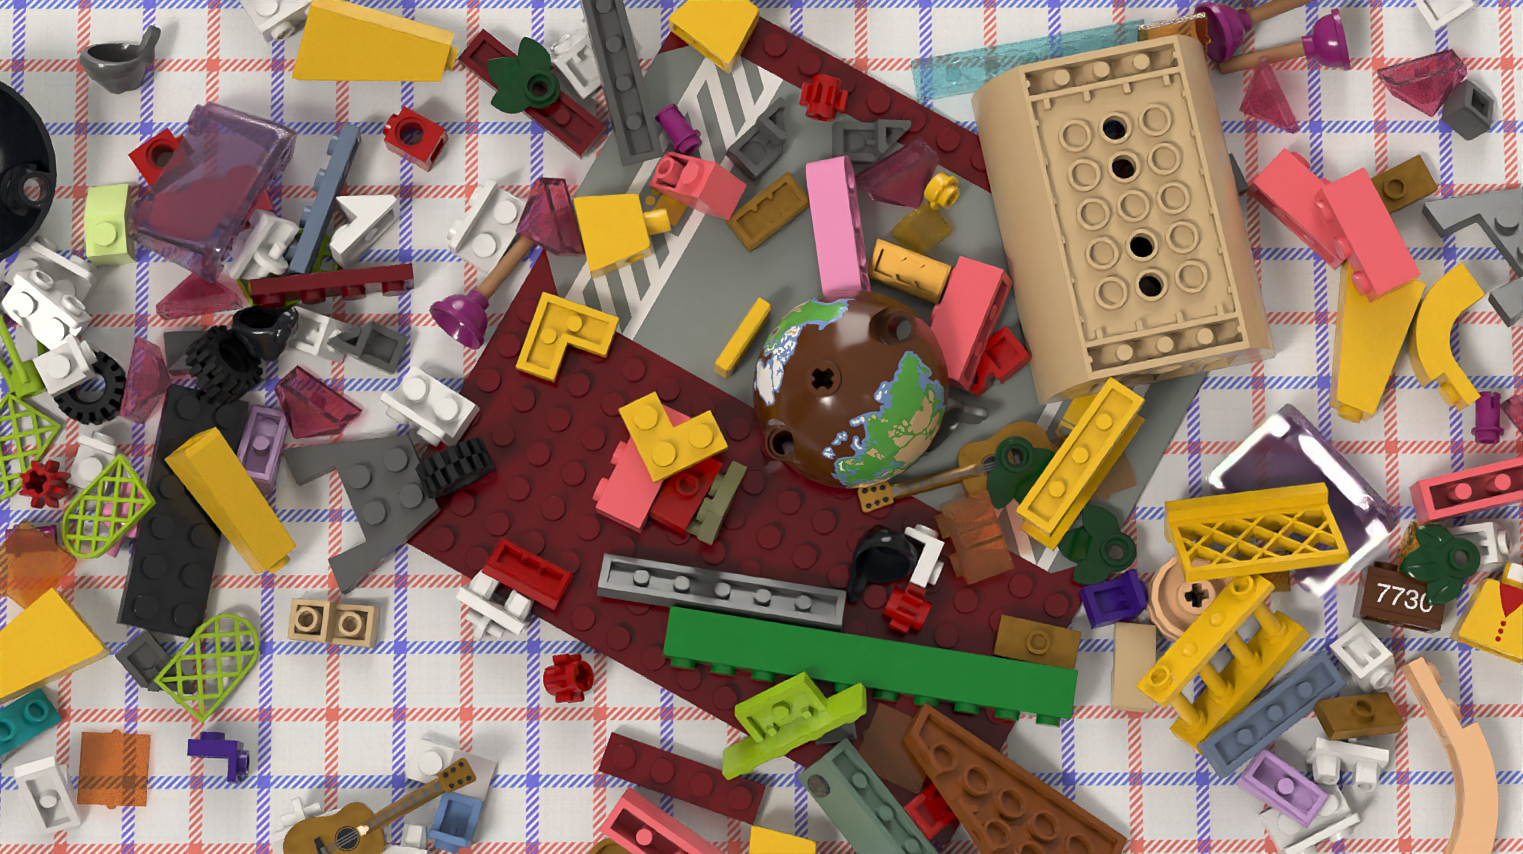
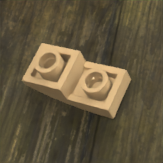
(333, 623)
(1132, 658)

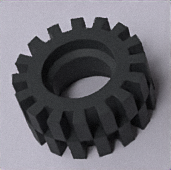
(223, 365)
(107, 404)
(455, 468)

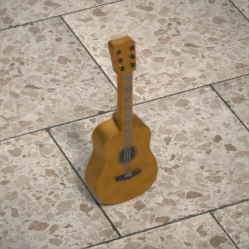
(974, 465)
(358, 829)

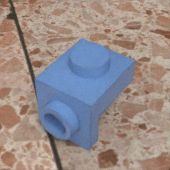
(455, 822)

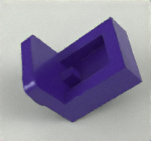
(1114, 600)
(215, 746)

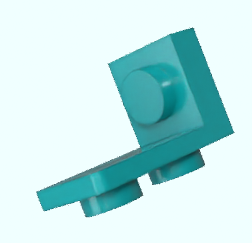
(25, 720)

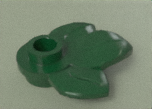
(520, 75)
(1012, 480)
(1091, 543)
(1435, 563)

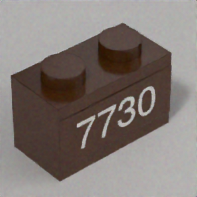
(1395, 600)

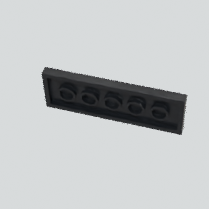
(176, 538)

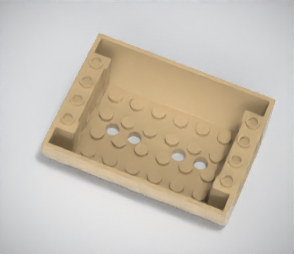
(1073, 219)

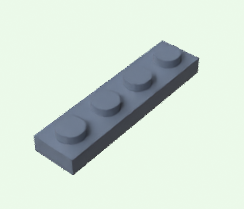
(329, 185)
(1271, 714)

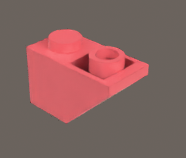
(698, 184)

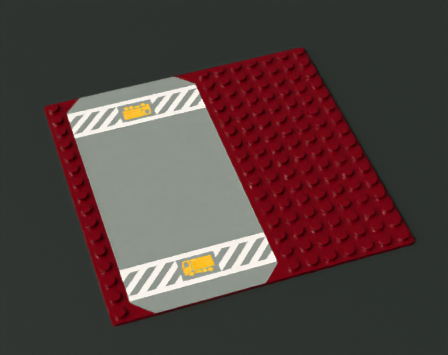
(675, 321)

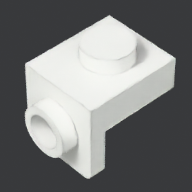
(928, 566)

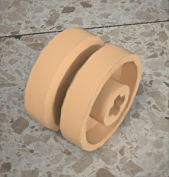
(1167, 600)

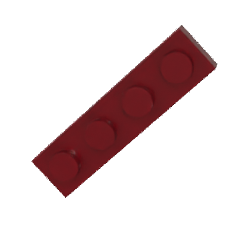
(563, 120)
(315, 287)
(681, 778)

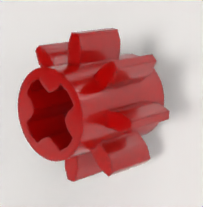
(823, 98)
(45, 484)
(907, 608)
(568, 678)

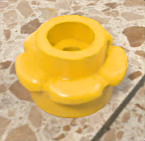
(942, 191)

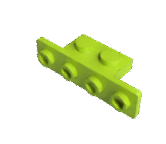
(788, 718)

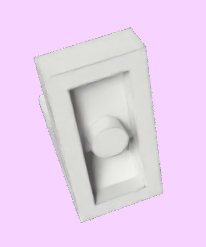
(369, 220)
(431, 758)
(48, 794)

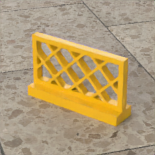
(1255, 516)

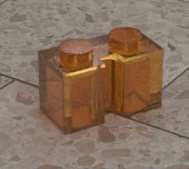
(975, 536)

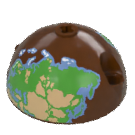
(882, 398)

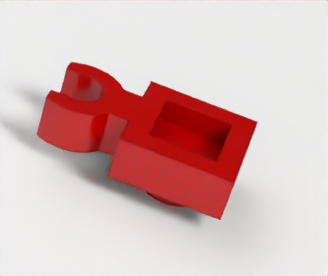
(1001, 359)

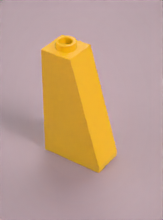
(370, 45)
(1367, 345)
(232, 500)
(45, 646)

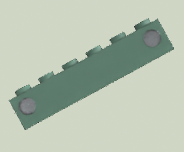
(861, 804)

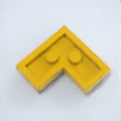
(559, 325)
(667, 448)

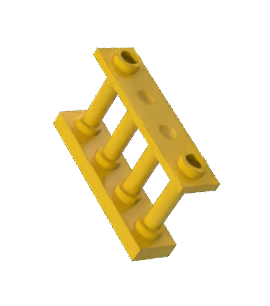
(1081, 464)
(1241, 678)

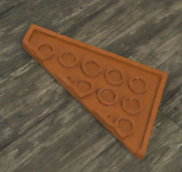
(999, 800)

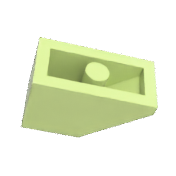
(107, 226)

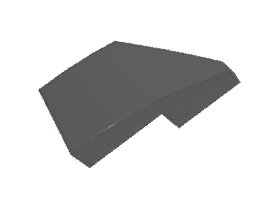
(866, 141)
(761, 143)
(372, 345)
(145, 659)

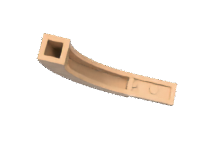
(1469, 759)

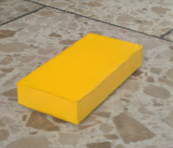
(743, 338)

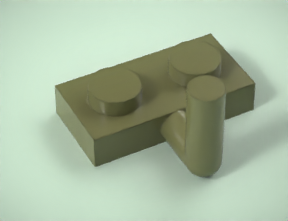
(713, 512)

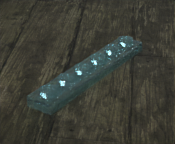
(971, 69)

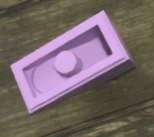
(263, 446)
(1282, 787)

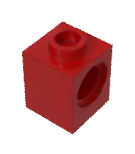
(423, 153)
(147, 154)

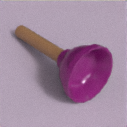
(1229, 25)
(1325, 43)
(465, 315)

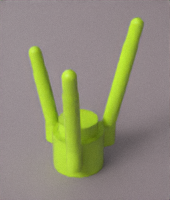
(25, 378)

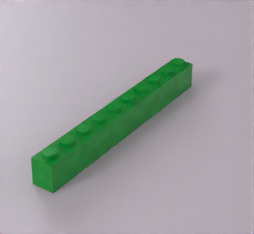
(879, 664)

